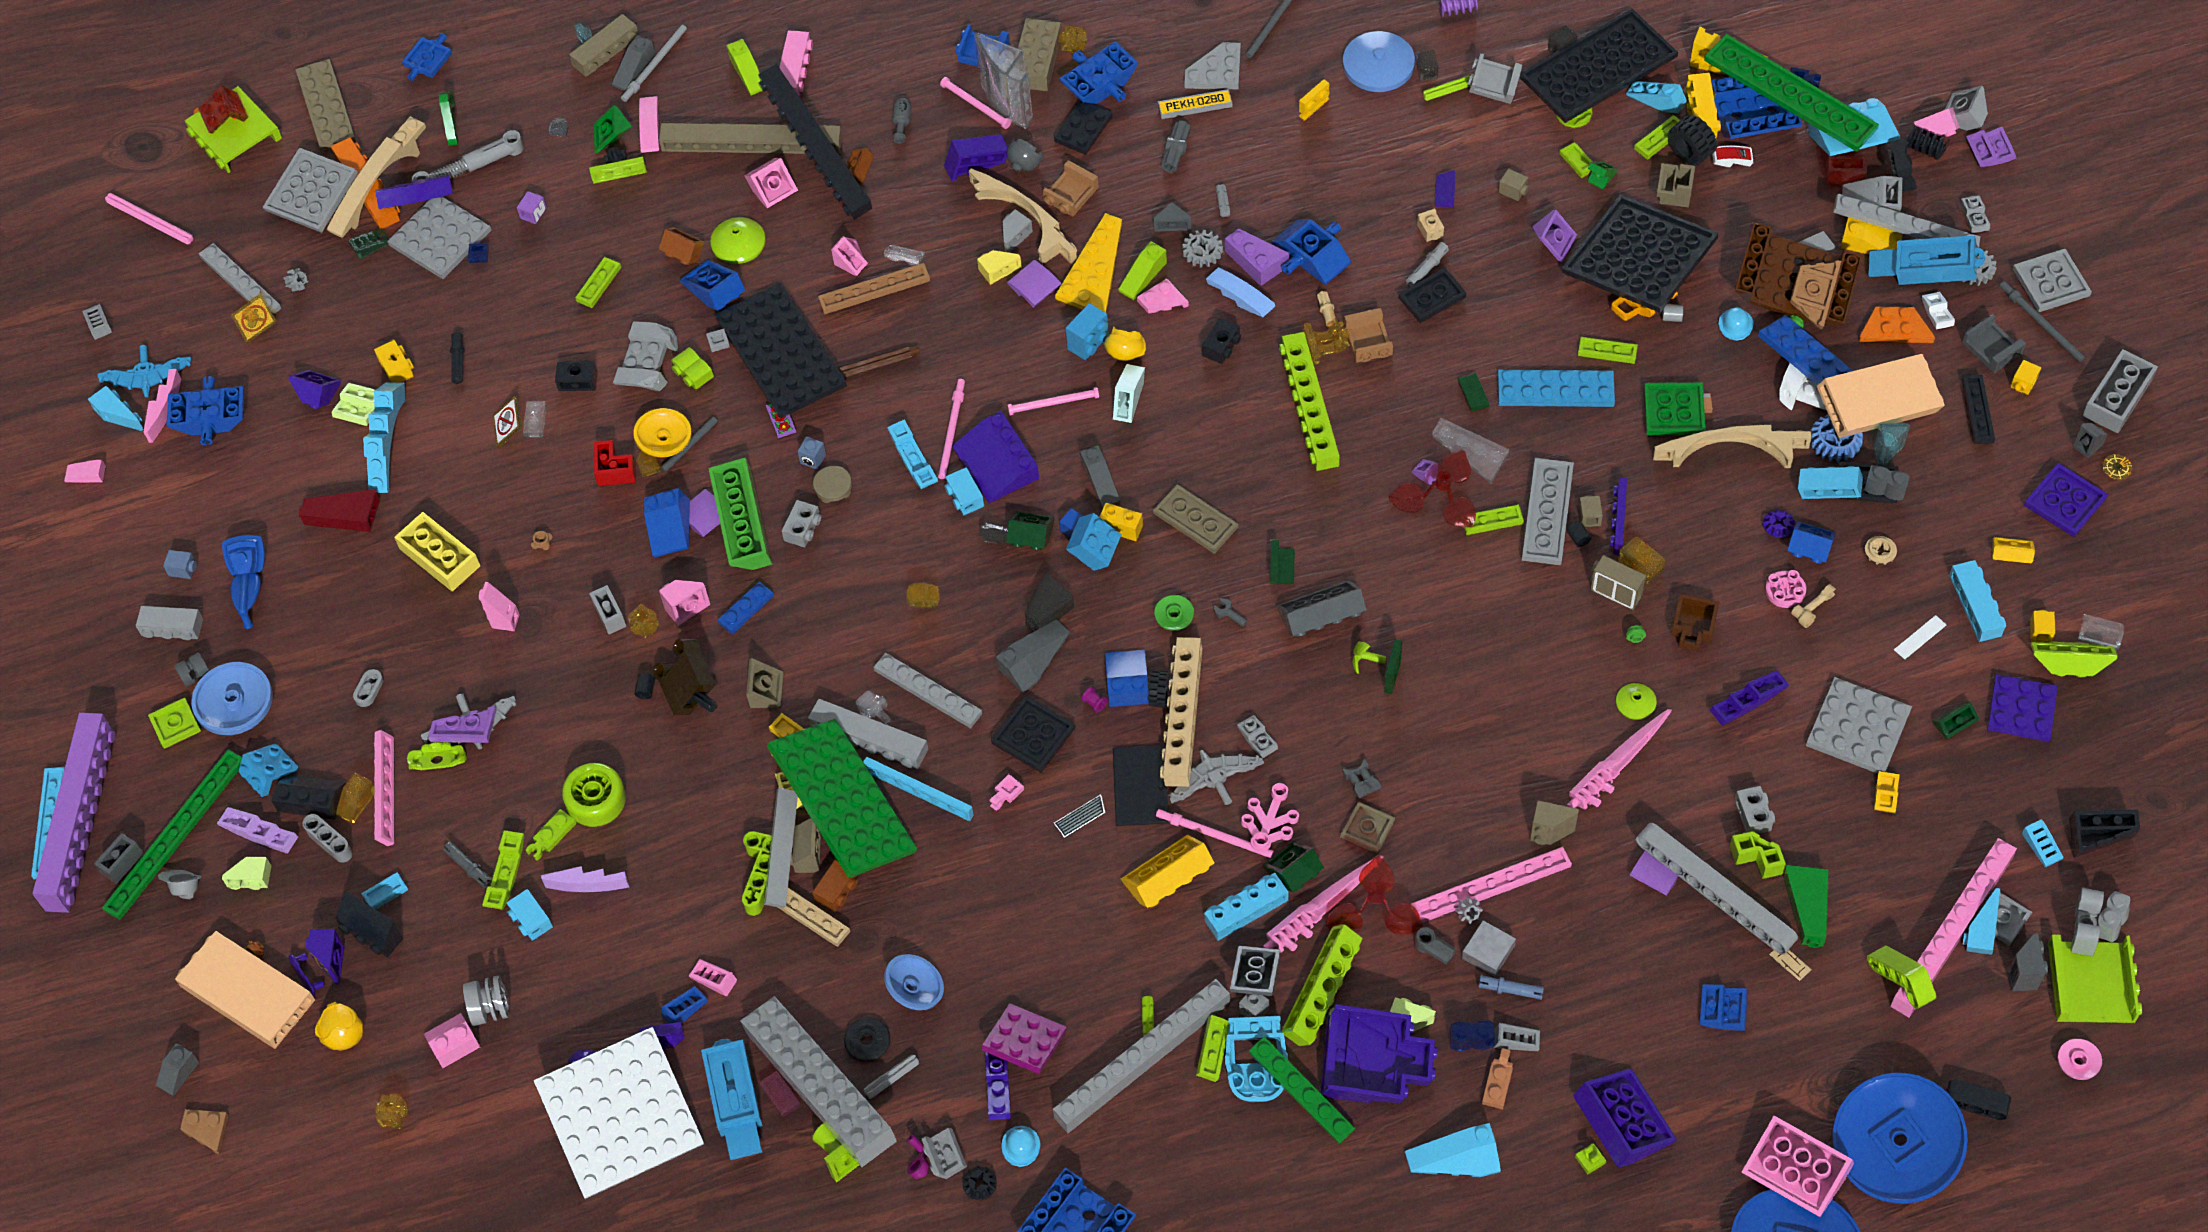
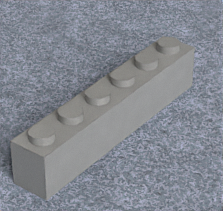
(872, 735)

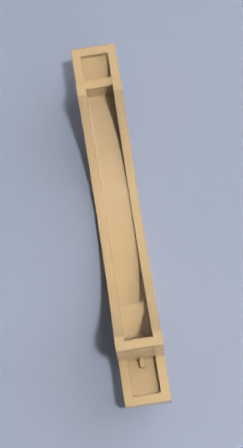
(399, 146)
(1052, 240)
(1777, 443)

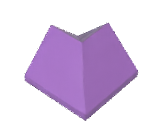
(1555, 234)

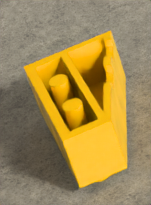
(1701, 100)

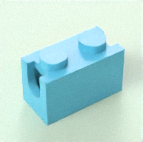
(964, 491)
(529, 915)

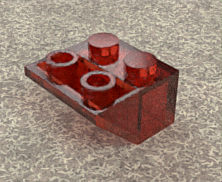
(1845, 168)

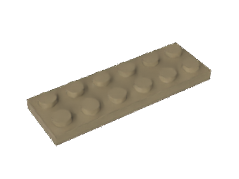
(325, 104)

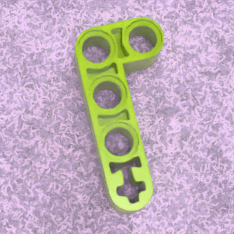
(758, 874)
(1905, 973)

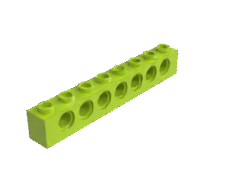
(1297, 358)

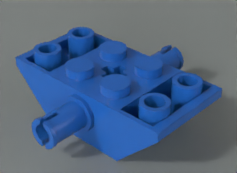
(1100, 74)
(1313, 249)
(206, 410)

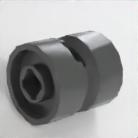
(184, 669)

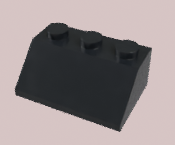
(307, 796)
(367, 925)

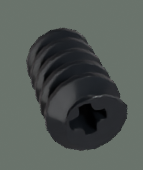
(1927, 143)

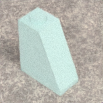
(1128, 393)

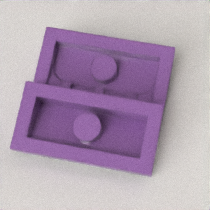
(1991, 147)
(1034, 283)
(703, 513)
(1654, 874)

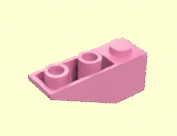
(498, 608)

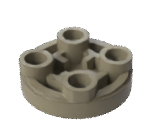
(832, 484)

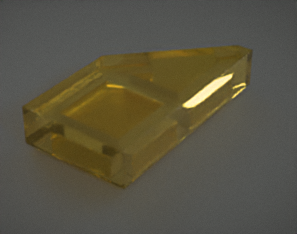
(647, 464)

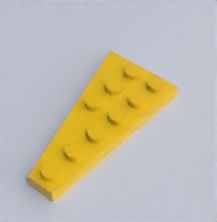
(1094, 269)

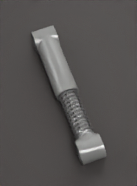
(508, 145)

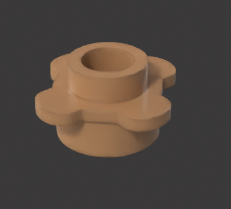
(539, 536)

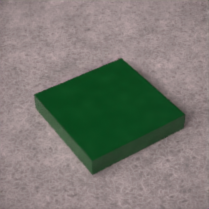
(1393, 666)

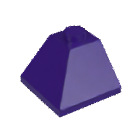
(314, 387)

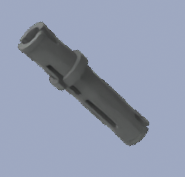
(473, 869)

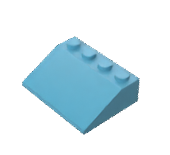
(1873, 110)

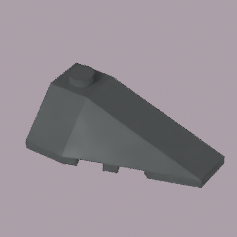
(1028, 658)

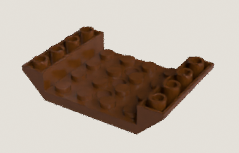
(1769, 264)

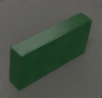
(1473, 392)

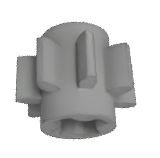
(296, 279)
(1468, 909)

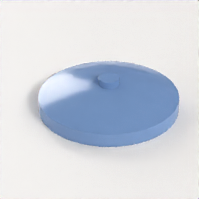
(1378, 61)
(232, 698)

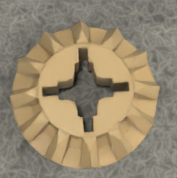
(1889, 549)

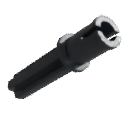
(457, 358)

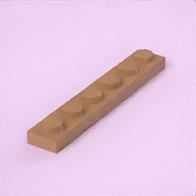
(874, 288)

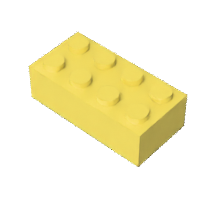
(437, 551)

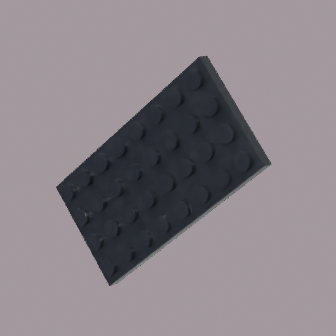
(1598, 65)
(780, 350)

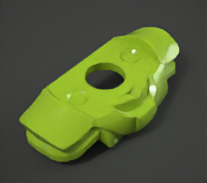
(422, 758)

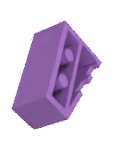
(1255, 255)

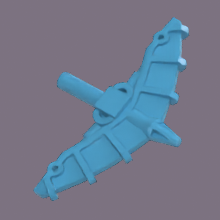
(144, 373)

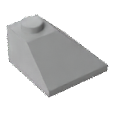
(1969, 107)

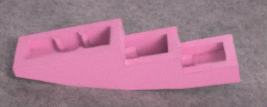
(649, 124)
(157, 410)

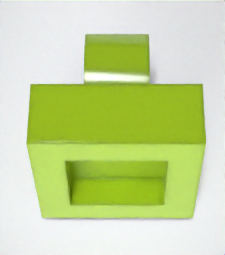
(1590, 1158)

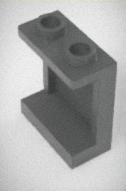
(1992, 344)

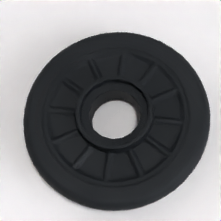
(869, 1051)

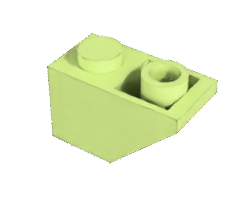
(248, 873)
(1420, 1015)

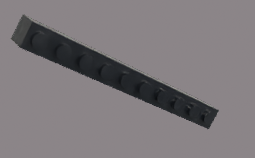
(815, 142)

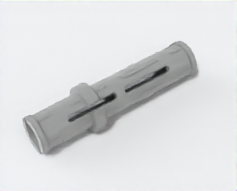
(1432, 259)

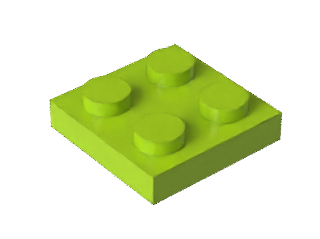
(174, 723)

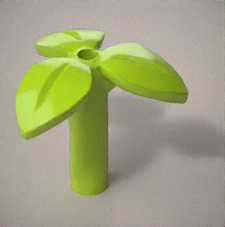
(1360, 652)

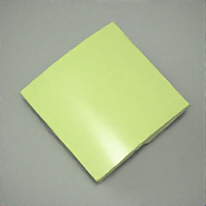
(355, 404)

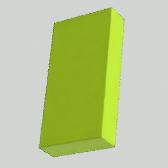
(1576, 159)

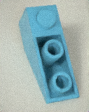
(1658, 95)
(111, 409)

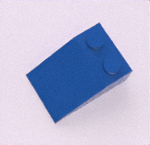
(713, 284)
(667, 521)
(1127, 678)

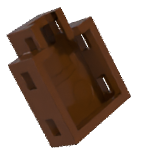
(1694, 621)

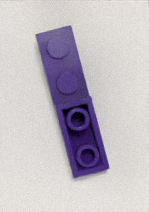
(997, 1087)

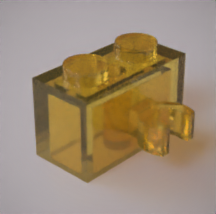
(1642, 558)

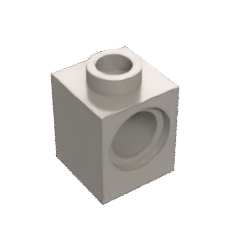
(1253, 1005)

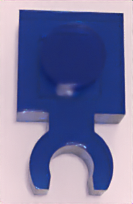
(1804, 75)

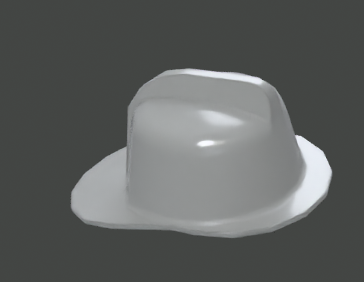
(180, 882)

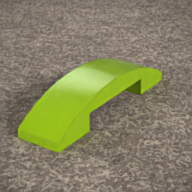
(506, 870)

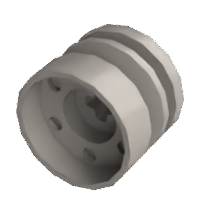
(486, 1000)

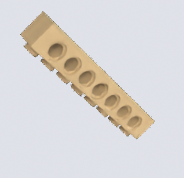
(1180, 774)

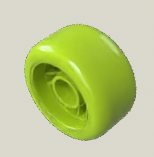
(594, 794)

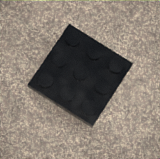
(1033, 734)

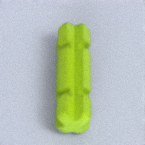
(1147, 1014)

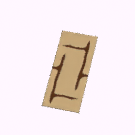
(1791, 964)

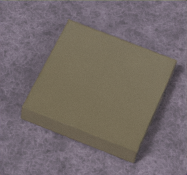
(1367, 827)

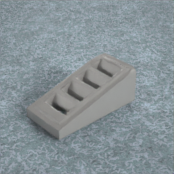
(101, 330)
(1515, 1044)

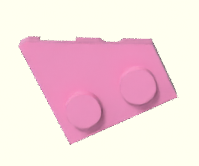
(1162, 297)

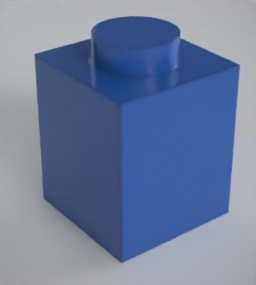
(1069, 522)

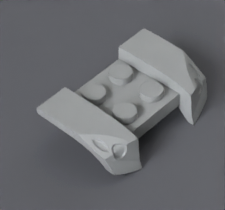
(646, 356)

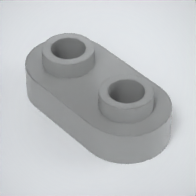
(368, 689)

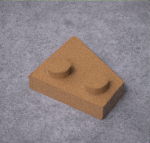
(205, 1127)

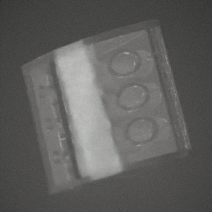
(1004, 79)

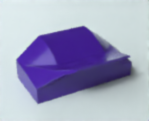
(667, 1034)

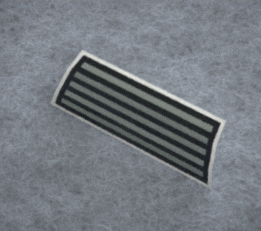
(1080, 816)

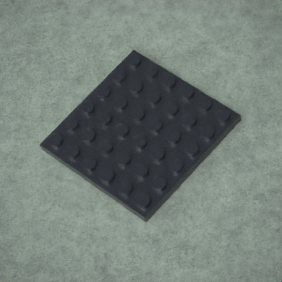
(1640, 253)

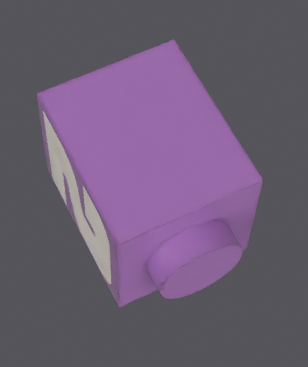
(531, 207)

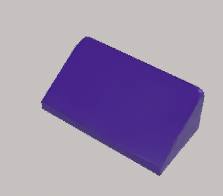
(1445, 189)

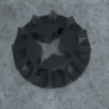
(983, 1191)

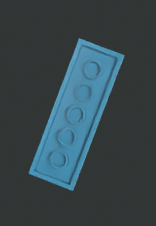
(1556, 388)

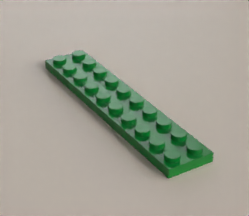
(1791, 92)

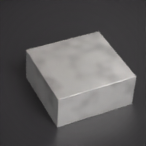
(1488, 948)

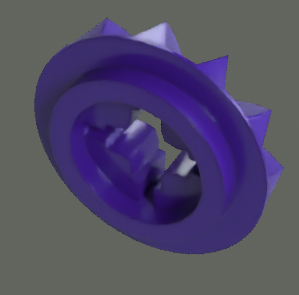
(1778, 530)

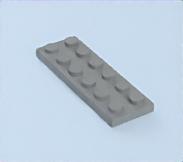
(1547, 511)

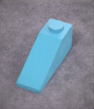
(1982, 929)

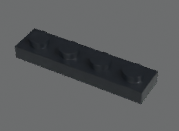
(1978, 409)

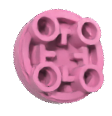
(1785, 588)

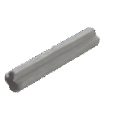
(891, 1076)

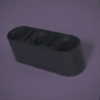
(1979, 1099)

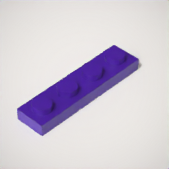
(1618, 523)

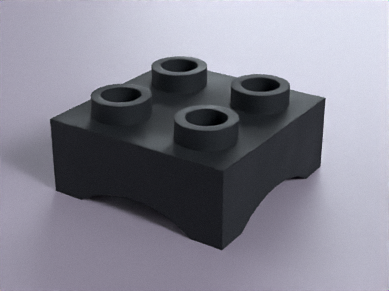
(1902, 164)

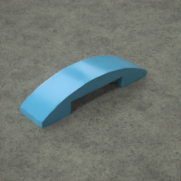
(911, 454)

